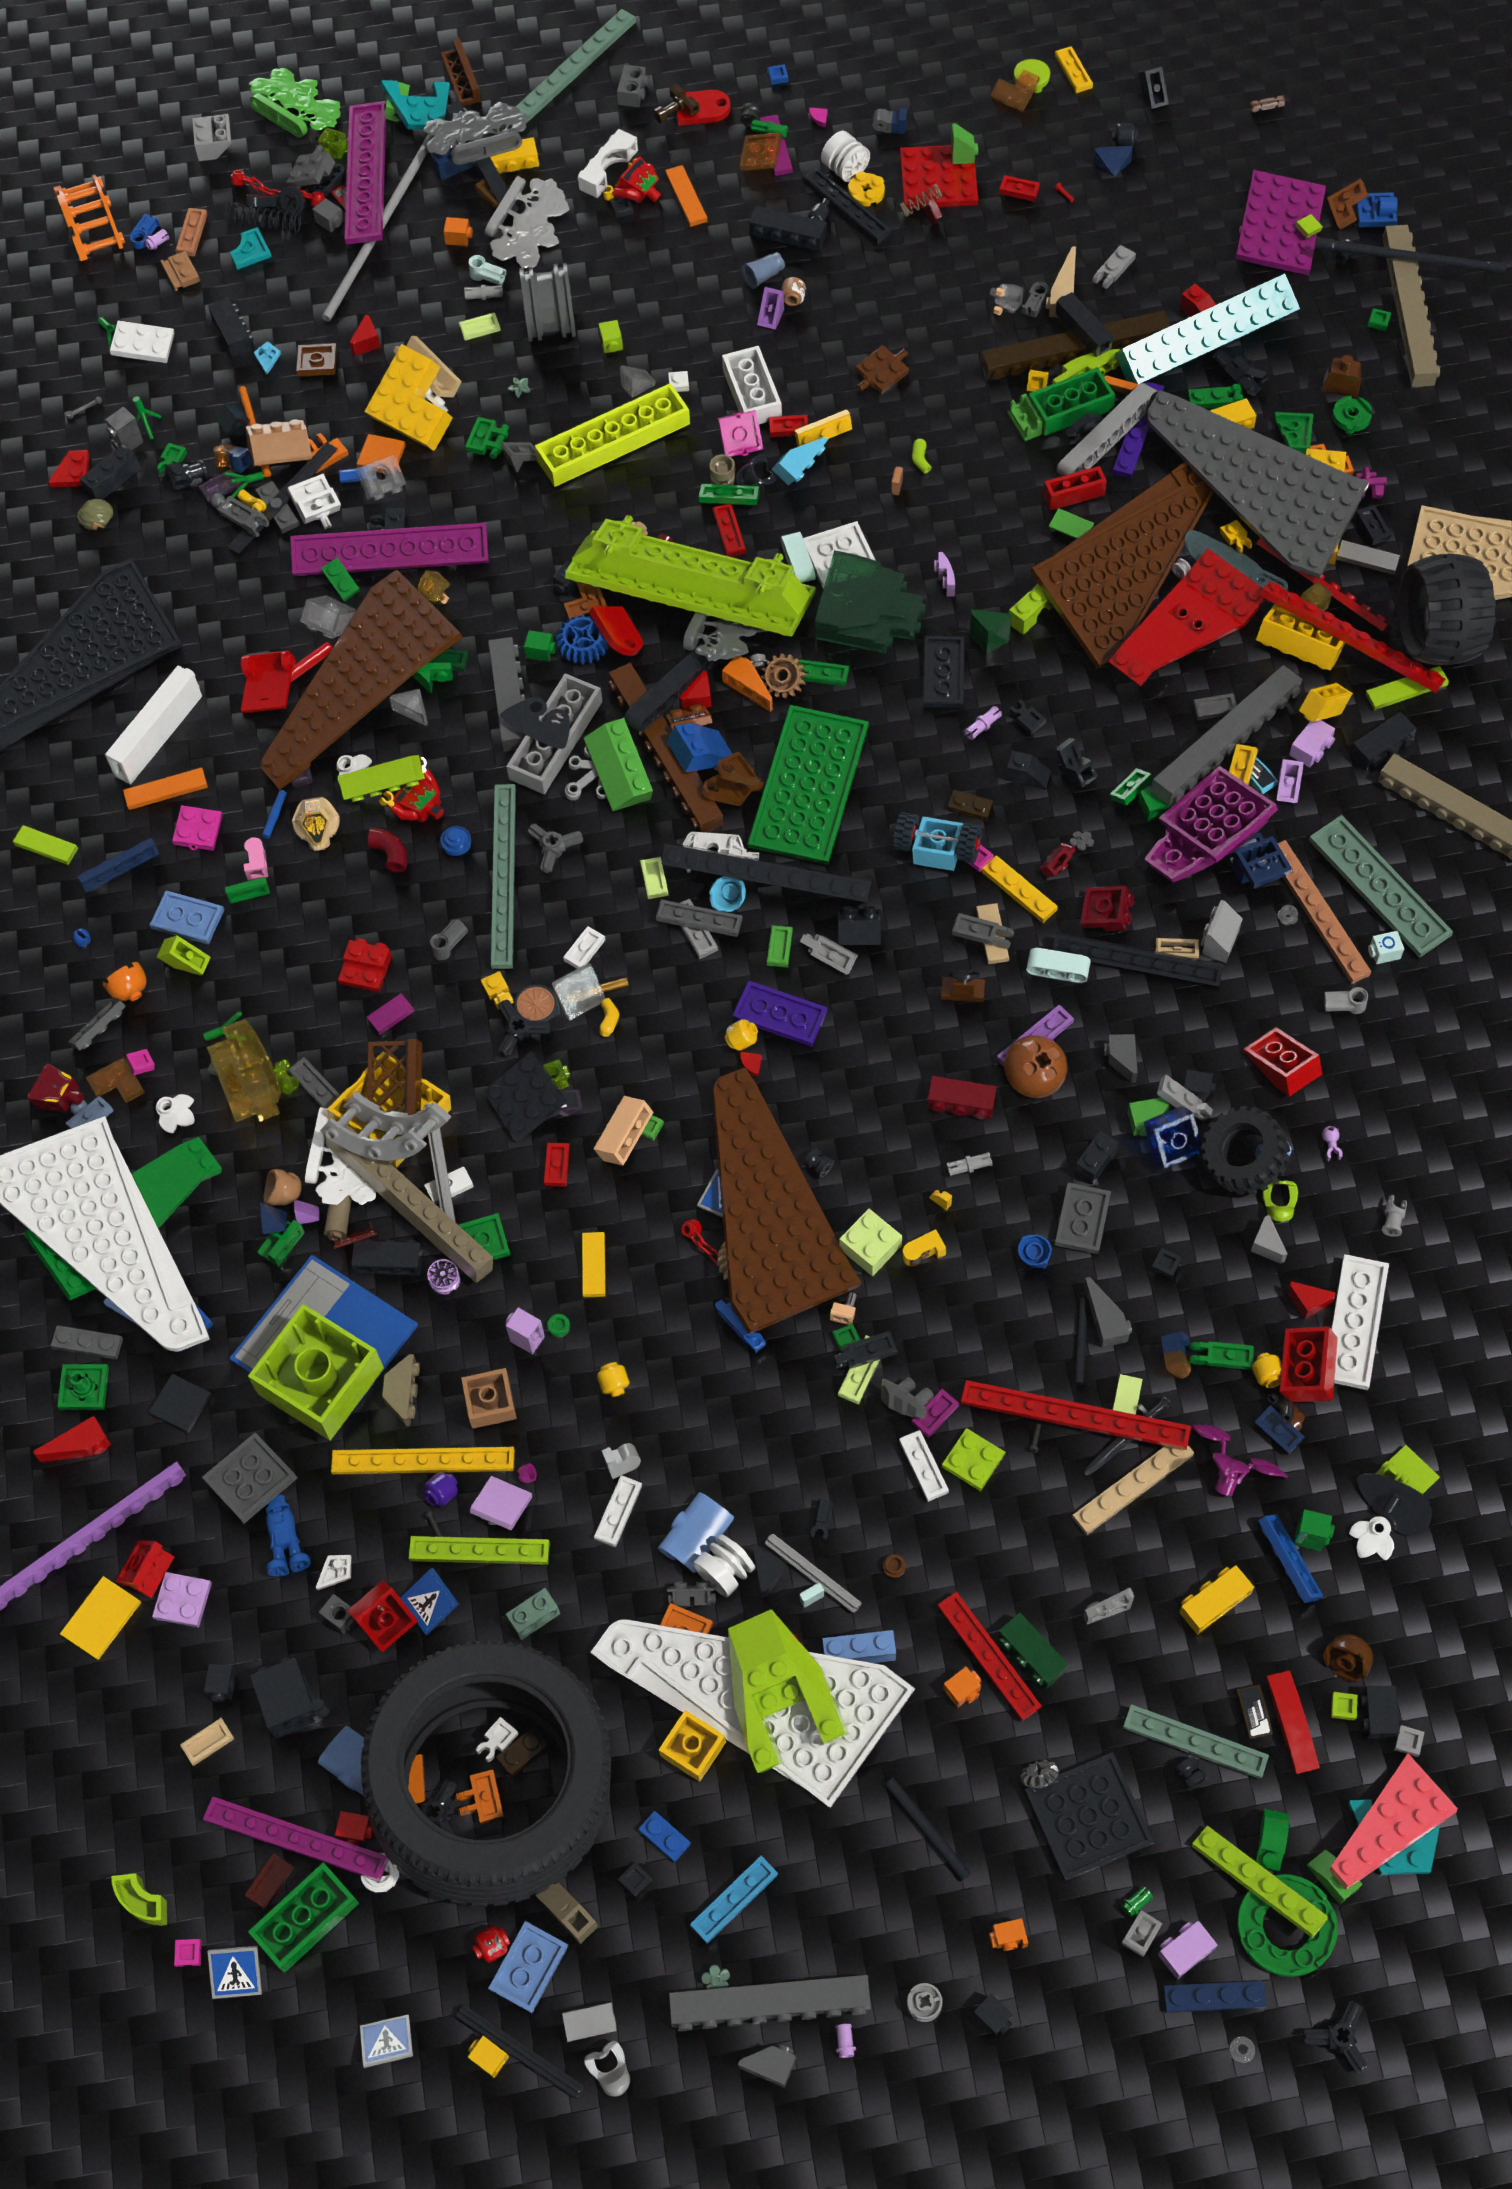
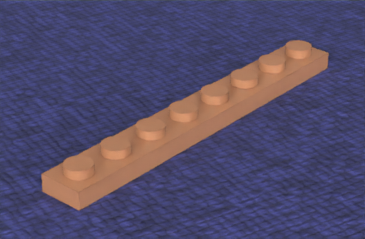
(1324, 918)

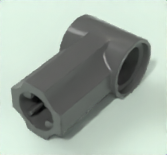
(448, 938)

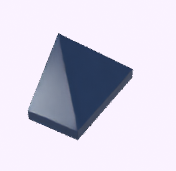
(1113, 158)
(272, 1219)

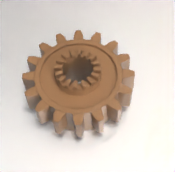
(773, 673)

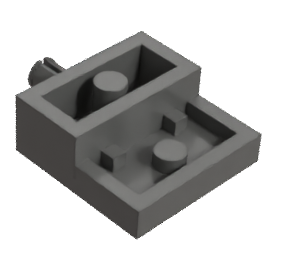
(311, 168)

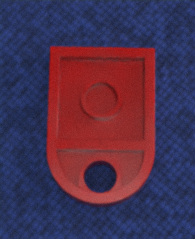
(709, 108)
(617, 629)

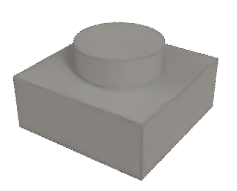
(1409, 1741)

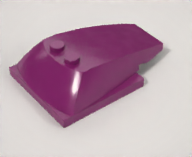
(1208, 825)

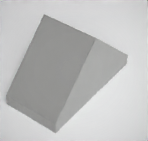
(1269, 1243)

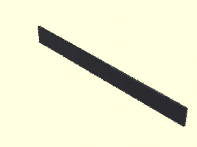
(486, 166)
(304, 474)

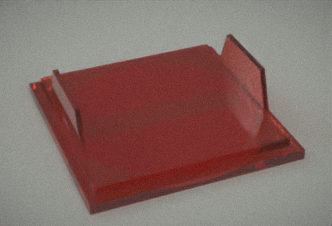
(354, 1237)

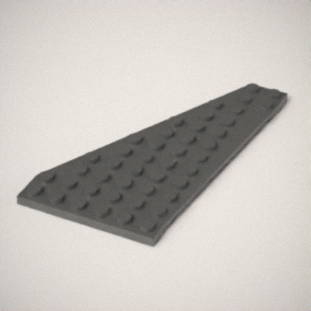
(1277, 491)

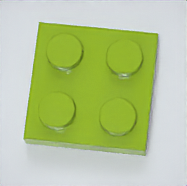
(973, 1459)

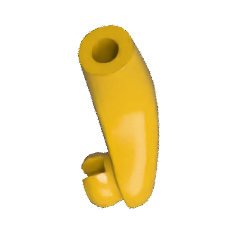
(252, 502)
(611, 1017)

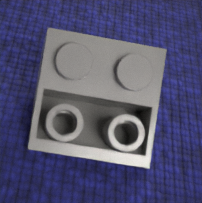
(211, 136)
(1221, 932)

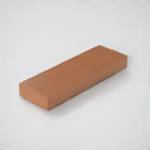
(191, 231)

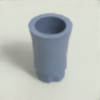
(762, 269)

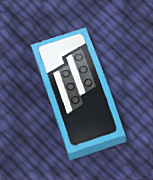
(1262, 778)

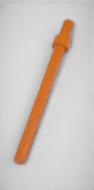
(249, 413)

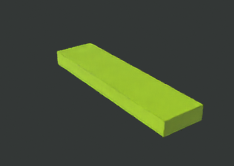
(1398, 691)

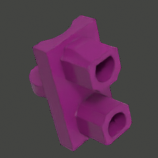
(1376, 485)

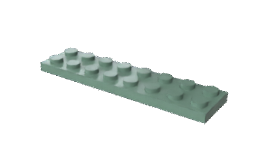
(1380, 886)

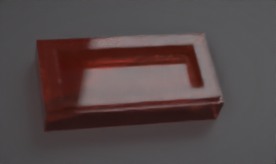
(269, 1881)

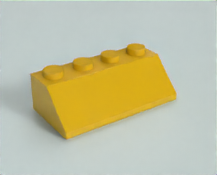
(1299, 638)

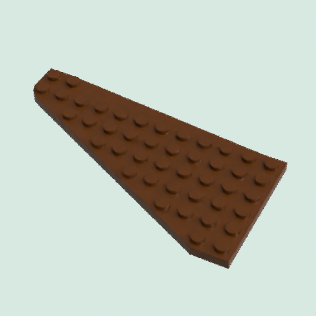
(1118, 566)
(774, 1229)

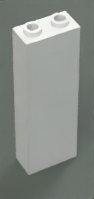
(154, 724)

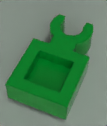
(171, 454)

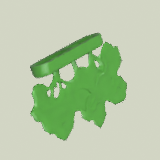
(292, 95)

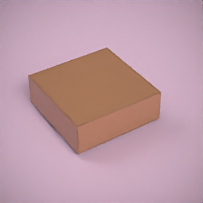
(897, 480)

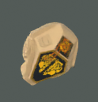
(316, 822)

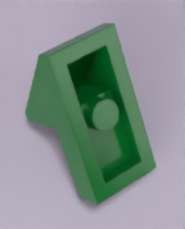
(433, 672)

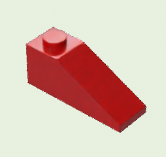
(1195, 301)
(79, 1442)

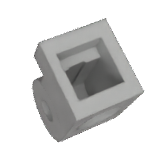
(621, 1460)

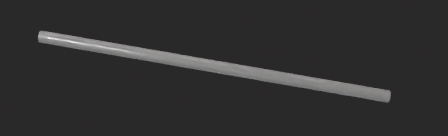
(367, 246)

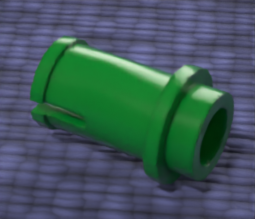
(1136, 1902)

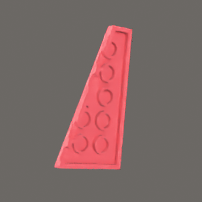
(1400, 1816)

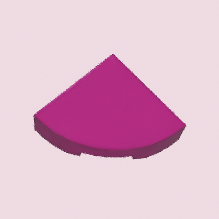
(819, 116)

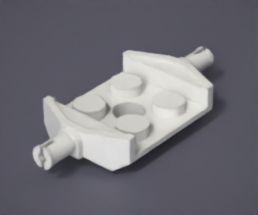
(724, 842)

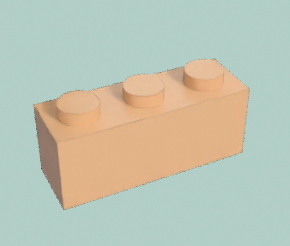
(623, 1130)

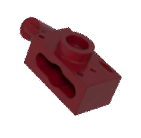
(1057, 860)

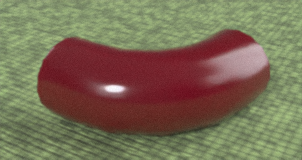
(391, 846)

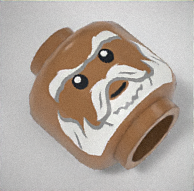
(794, 291)

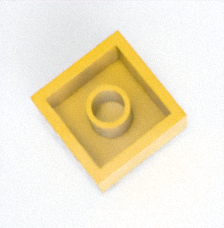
(692, 1745)

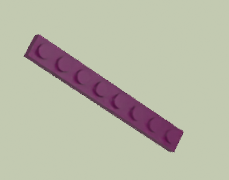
(296, 1839)

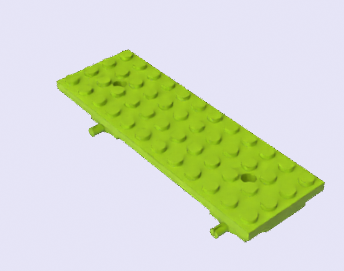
(693, 579)

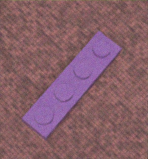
(1048, 1026)

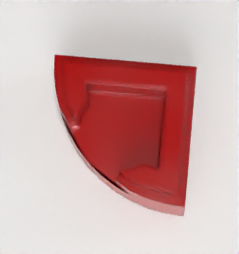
(751, 1062)

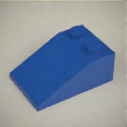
(697, 746)

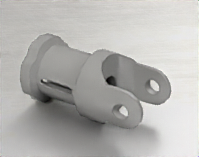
(1394, 1217)

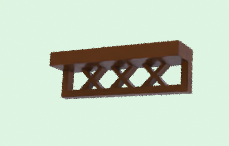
(466, 70)

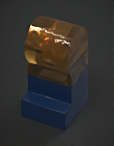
(231, 457)
(1175, 1353)

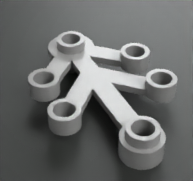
(583, 764)

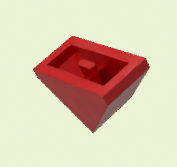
(365, 338)
(696, 693)
(1309, 1299)

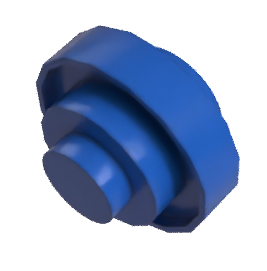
(455, 840)

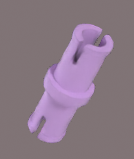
(982, 723)

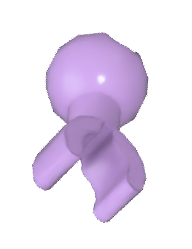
(1331, 1138)

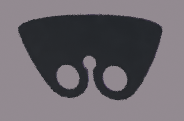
(528, 722)

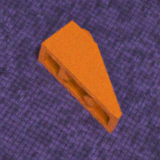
(744, 678)

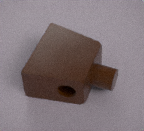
(1343, 377)

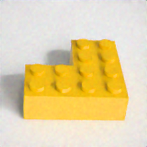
(401, 400)

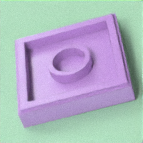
(501, 1503)

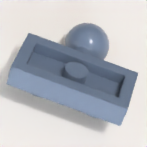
(87, 1113)

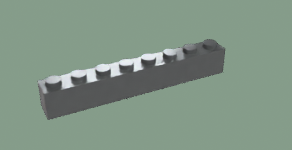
(770, 2001)

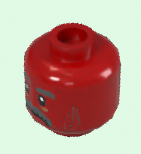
(490, 1943)

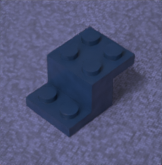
(1259, 861)

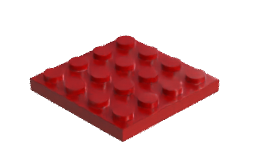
(933, 165)

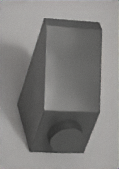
(1122, 1055)
(770, 2064)

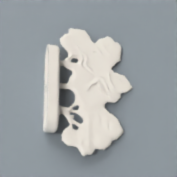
(346, 1178)

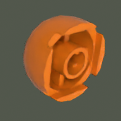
(126, 983)

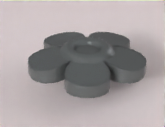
(1081, 840)

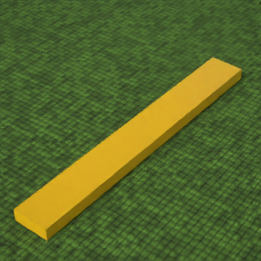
(423, 1460)

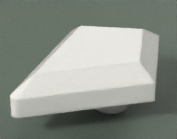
(335, 1570)

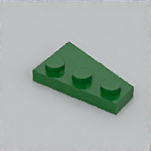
(1295, 429)

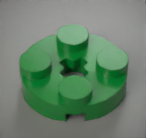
(1352, 423)

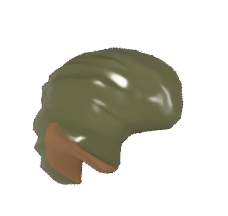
(95, 514)

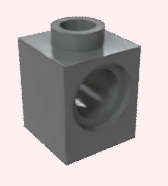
(330, 1610)

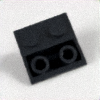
(859, 926)

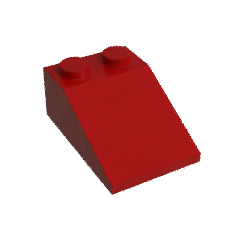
(1284, 1061)

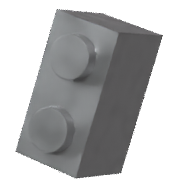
(123, 429)

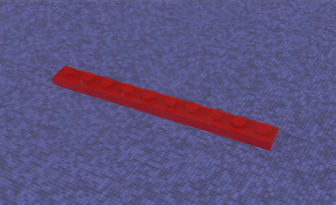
(1353, 637)
(1076, 1415)

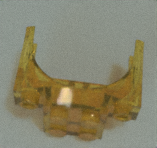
(246, 1073)

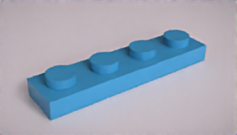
(734, 1899)

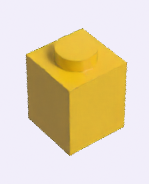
(487, 2056)

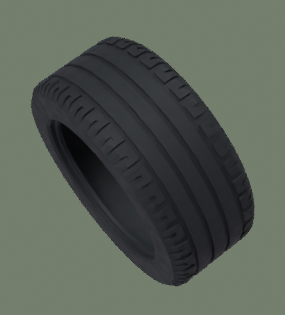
(469, 1680)

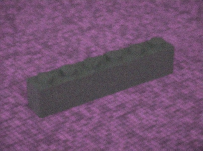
(507, 687)

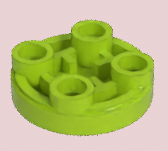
(1036, 67)

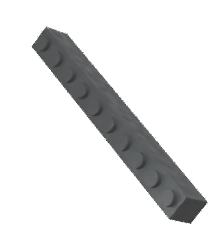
(1224, 736)

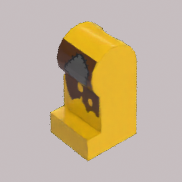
(923, 1247)

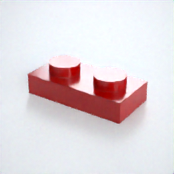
(1019, 188)
(786, 425)
(556, 1164)

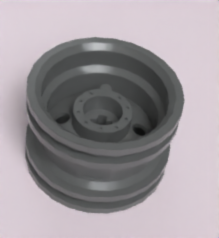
(547, 302)

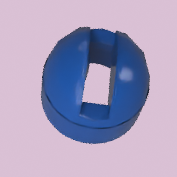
(79, 941)

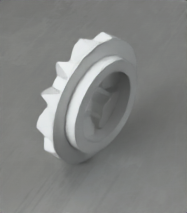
(386, 1881)

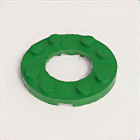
(1279, 1961)

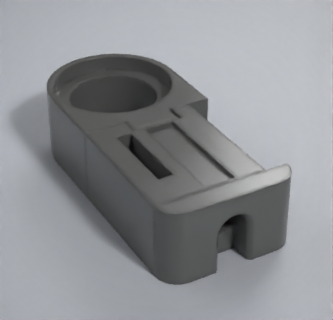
(1035, 300)

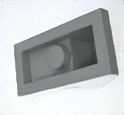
(1141, 1933)

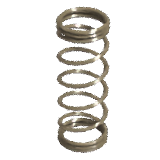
(906, 211)

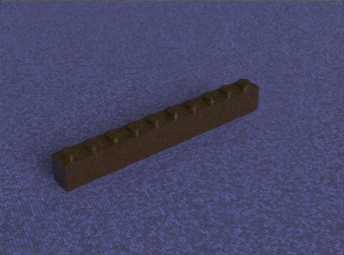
(1065, 347)

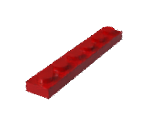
(989, 1656)

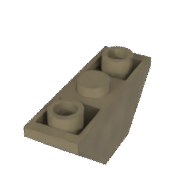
(400, 1389)

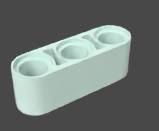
(798, 556)
(1058, 965)

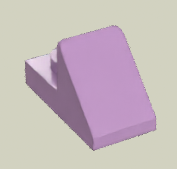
(1289, 781)

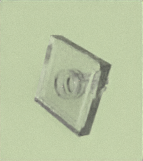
(578, 991)

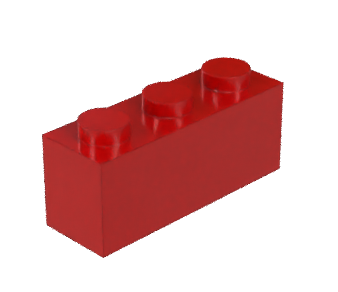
(1074, 488)

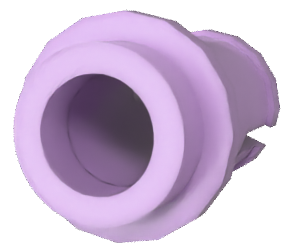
(153, 241)
(845, 2041)

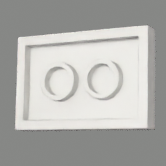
(142, 341)

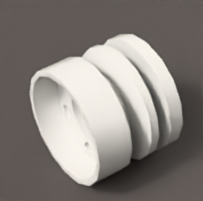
(845, 155)
(727, 1561)

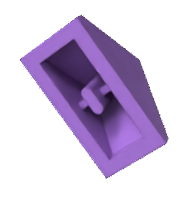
(771, 308)

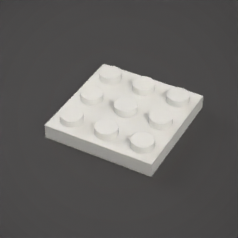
(844, 539)

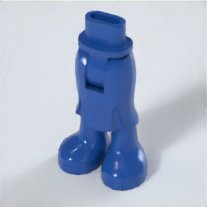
(283, 1536)

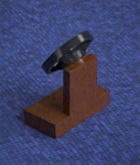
(963, 986)

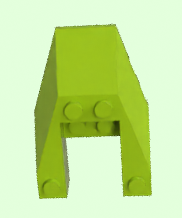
(771, 1675)

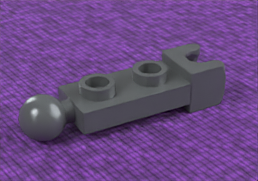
(239, 513)

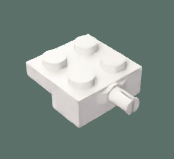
(314, 500)

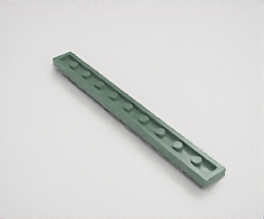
(576, 63)
(503, 877)

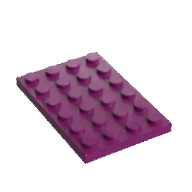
(1270, 219)

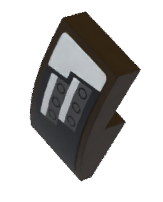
(1254, 1711)

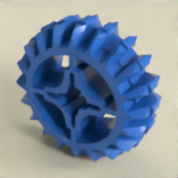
(584, 646)

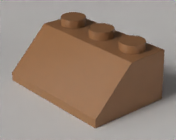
(278, 442)

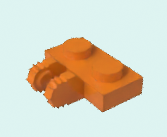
(339, 454)
(486, 1798)

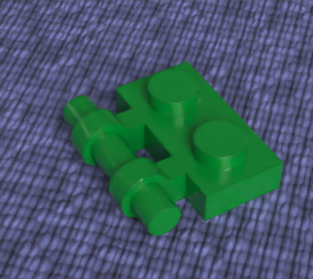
(481, 435)

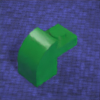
(1272, 1839)

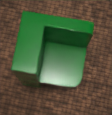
(281, 1243)

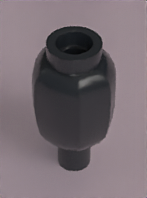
(820, 210)

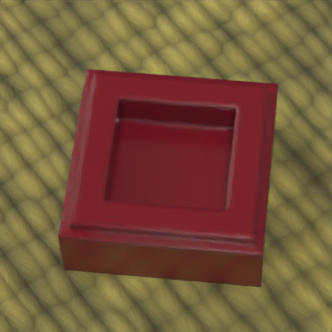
(932, 212)

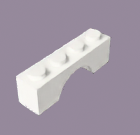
(619, 148)

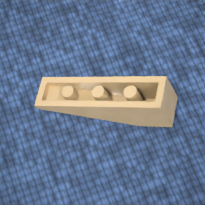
(1063, 284)

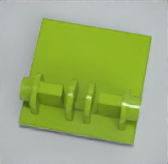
(1410, 1470)

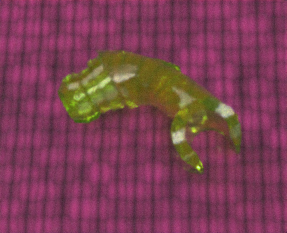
(286, 1082)

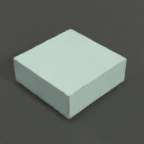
(811, 1595)

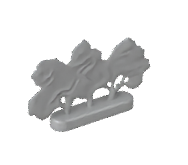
(531, 226)

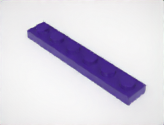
(1133, 444)

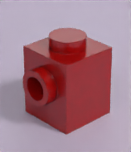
(354, 1828)

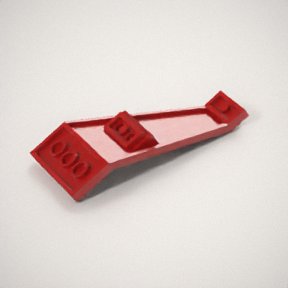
(1210, 595)

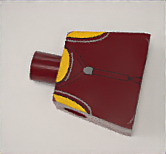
(54, 1091)

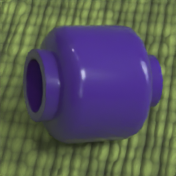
(440, 1489)

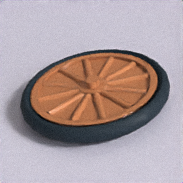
(536, 1003)

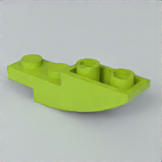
(1104, 362)

